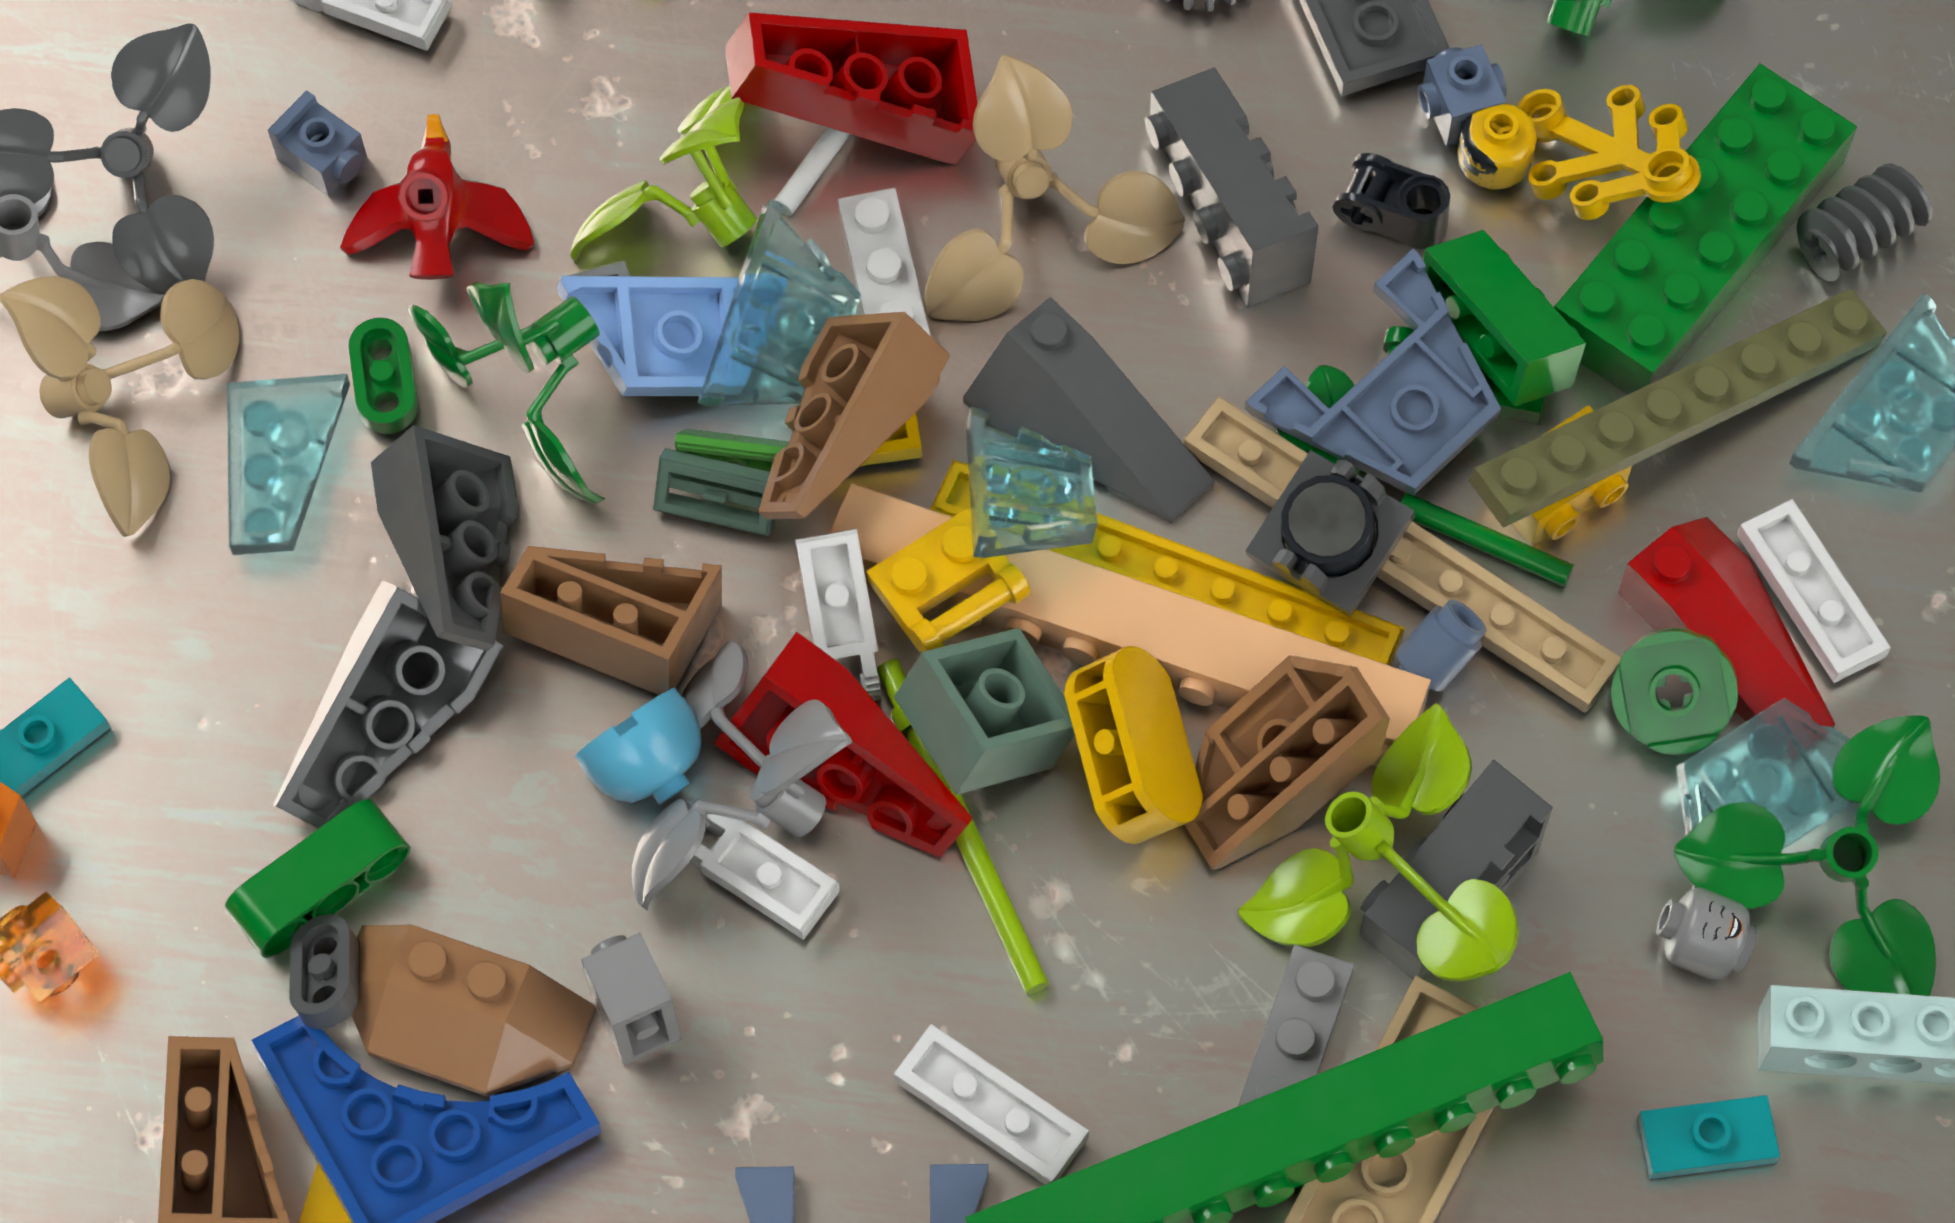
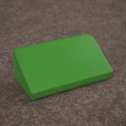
(730, 448)

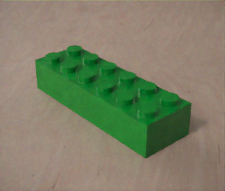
(1688, 257)

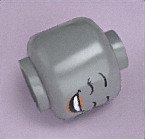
(1707, 934)

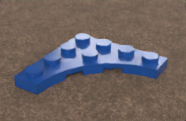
(407, 1149)

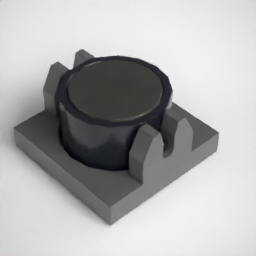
(1330, 531)

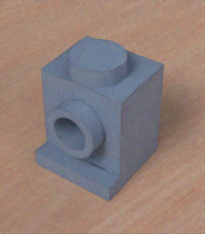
(317, 144)

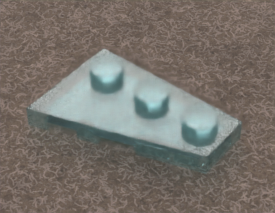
(276, 456)

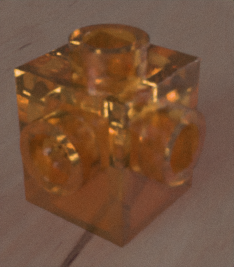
(42, 948)

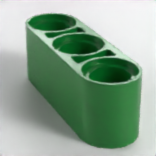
(317, 876)

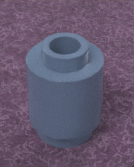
(1442, 644)

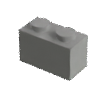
(631, 997)

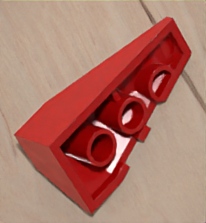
(1708, 585)
(873, 774)

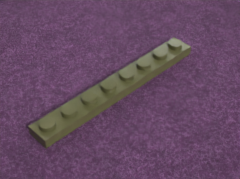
(1676, 407)

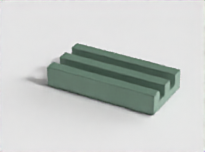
(715, 482)

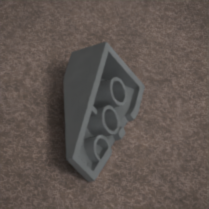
(1071, 392)
(449, 524)
(380, 706)

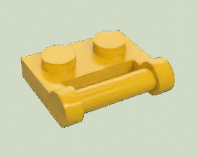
(936, 570)

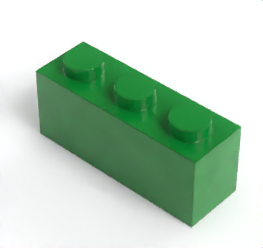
(1504, 318)

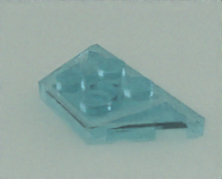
(775, 317)
(1896, 413)
(1026, 491)
(1770, 761)

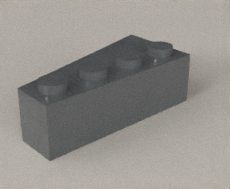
(1232, 188)

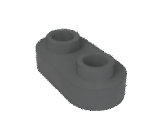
(324, 971)

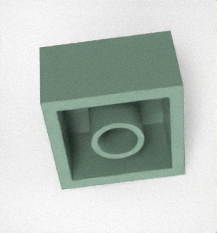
(986, 710)

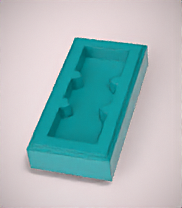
(48, 736)
(1708, 1137)

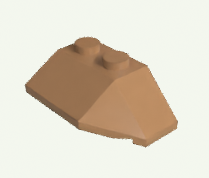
(1283, 755)
(463, 1011)

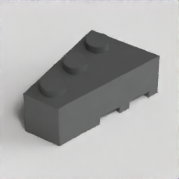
(1482, 837)

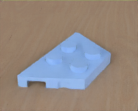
(654, 329)

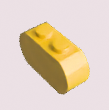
(1133, 745)

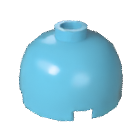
(645, 751)

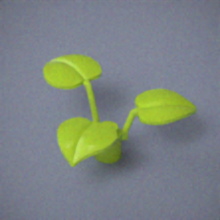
(715, 200)
(1305, 894)

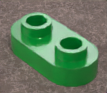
(383, 379)

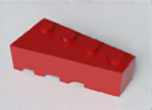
(860, 78)

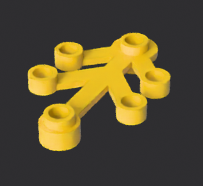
(1662, 175)

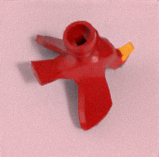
(434, 204)

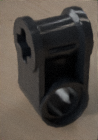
(1390, 202)

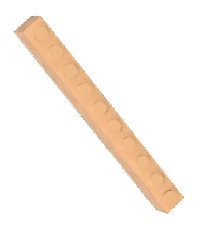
(1097, 612)

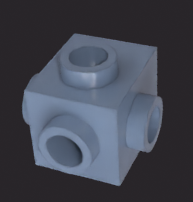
(1458, 85)

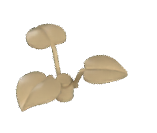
(1012, 123)
(56, 328)

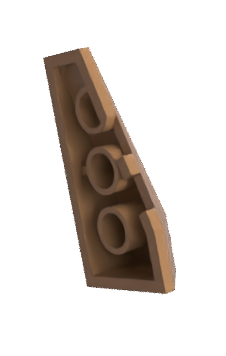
(858, 391)

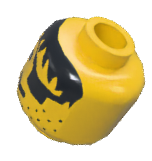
(1497, 146)

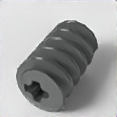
(1862, 220)

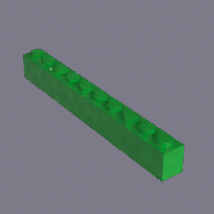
(1332, 1118)

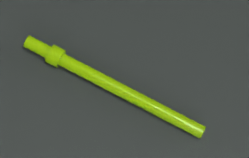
(975, 856)

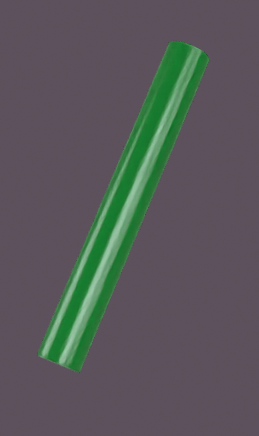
(1489, 541)

